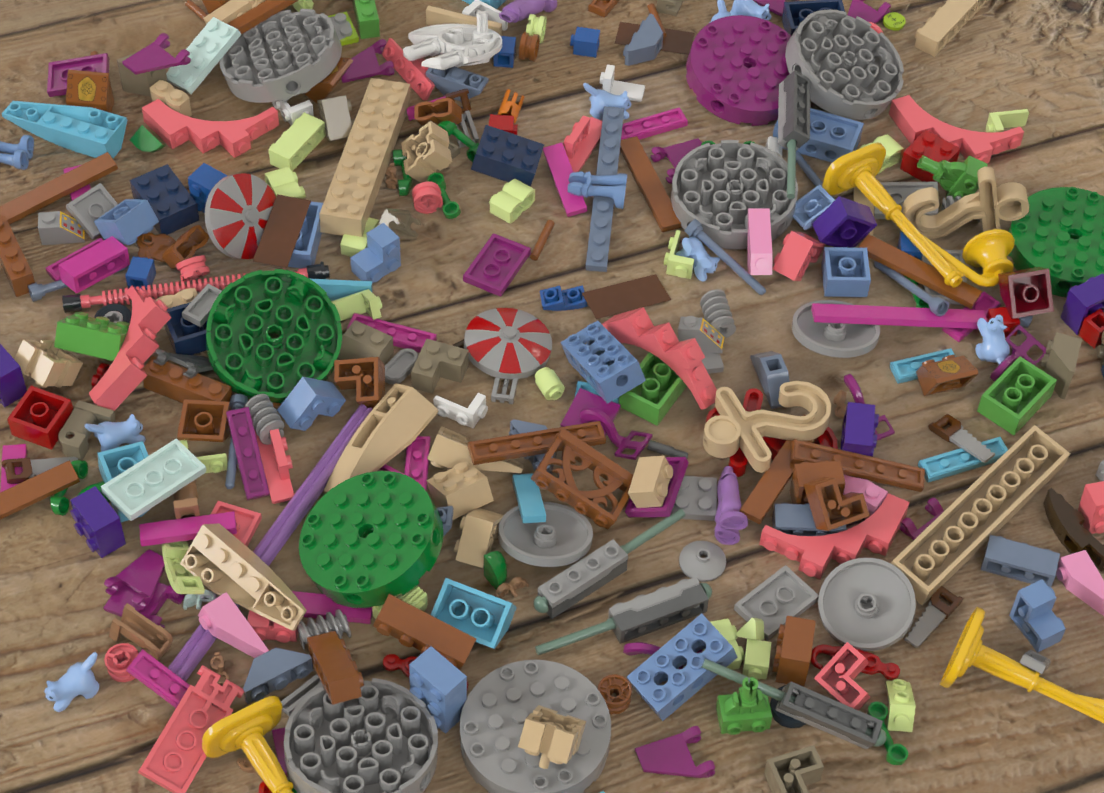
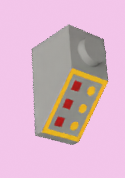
(59, 228)
(706, 335)

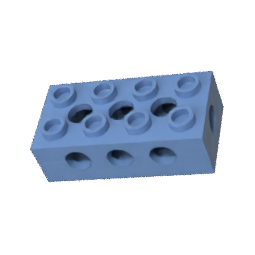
(829, 136)
(603, 361)
(677, 652)

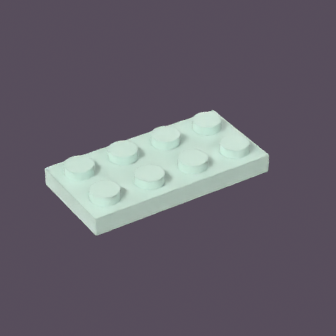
(204, 54)
(153, 479)

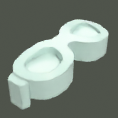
(193, 599)

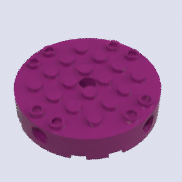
(739, 68)

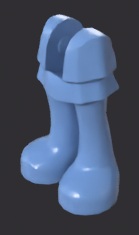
(17, 153)
(583, 185)

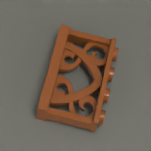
(576, 449)

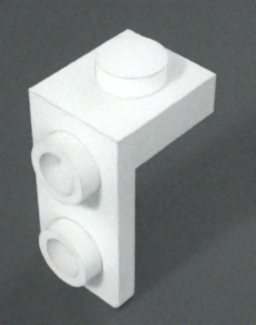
(493, 14)
(634, 91)
(292, 113)
(464, 416)

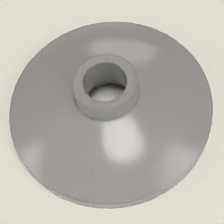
(703, 568)

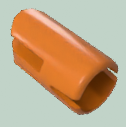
(510, 107)

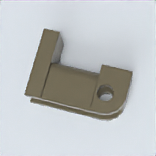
(75, 435)

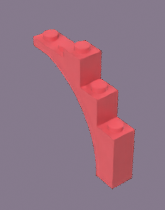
(204, 134)
(981, 145)
(660, 340)
(139, 344)
(816, 551)

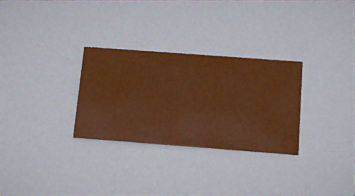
(675, 41)
(282, 231)
(626, 296)

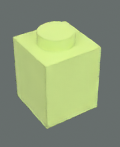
(756, 659)

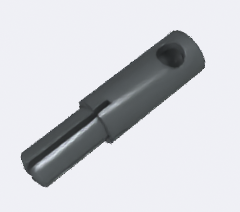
(665, 449)

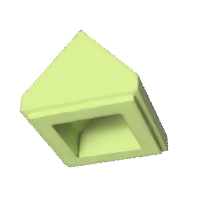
(752, 629)

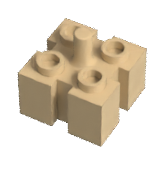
(426, 152)
(47, 364)
(552, 735)

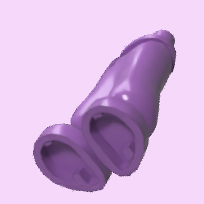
(521, 9)
(728, 514)

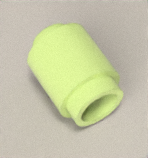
(549, 383)

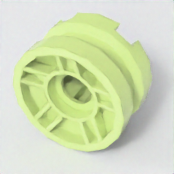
(537, 25)

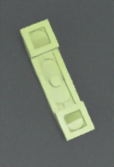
(179, 577)

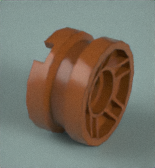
(529, 46)
(623, 690)

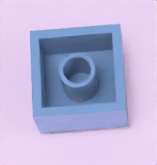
(127, 221)
(845, 272)

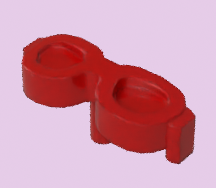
(101, 370)

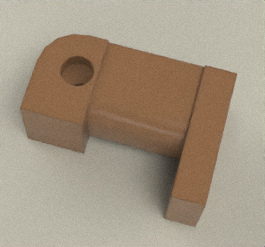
(186, 501)
(142, 632)

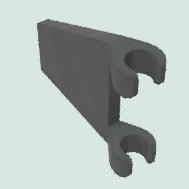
(194, 363)

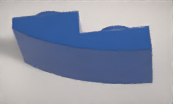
(560, 300)

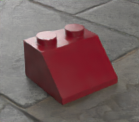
(1026, 292)

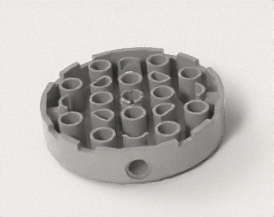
(282, 62)
(847, 63)
(724, 181)
(495, 720)
(361, 744)

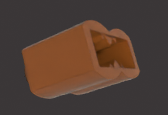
(438, 111)
(185, 246)

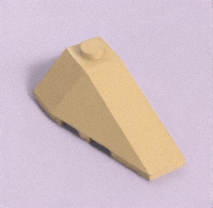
(452, 449)

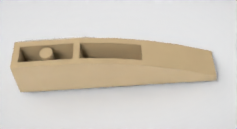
(384, 433)
(233, 568)

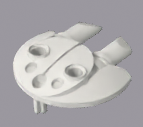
(454, 44)

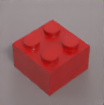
(931, 147)
(40, 417)

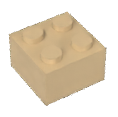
(460, 487)

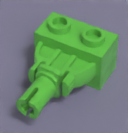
(954, 177)
(744, 711)

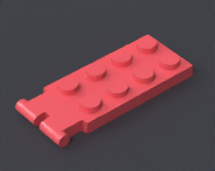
(179, 749)

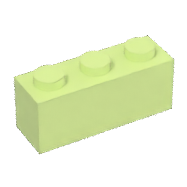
(297, 142)

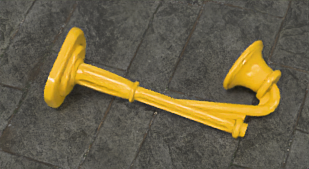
(983, 250)
(972, 652)
(246, 732)

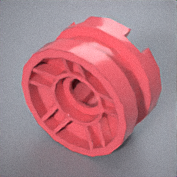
(427, 197)
(193, 268)
(116, 654)

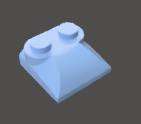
(811, 206)

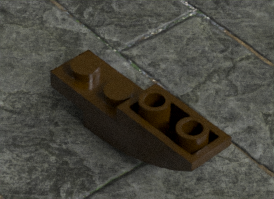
(1068, 528)

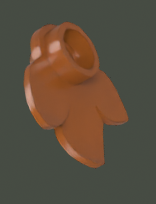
(156, 246)

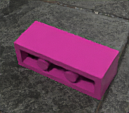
(94, 264)

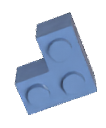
(380, 255)
(308, 400)
(1035, 617)

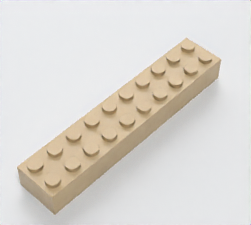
(365, 158)
(980, 512)

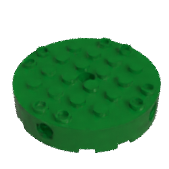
(1063, 235)
(265, 305)
(371, 538)

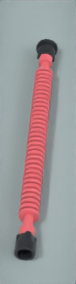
(77, 302)

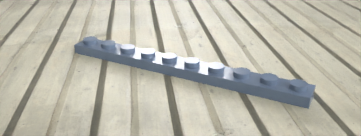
(603, 206)

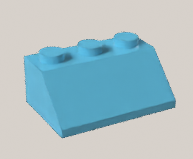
(118, 460)
(474, 612)

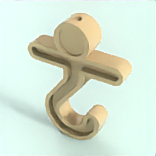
(990, 203)
(745, 429)

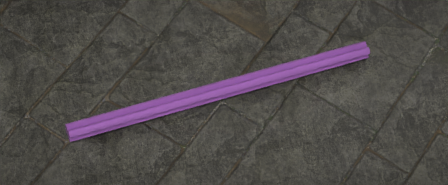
(278, 534)

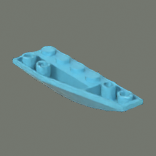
(71, 127)

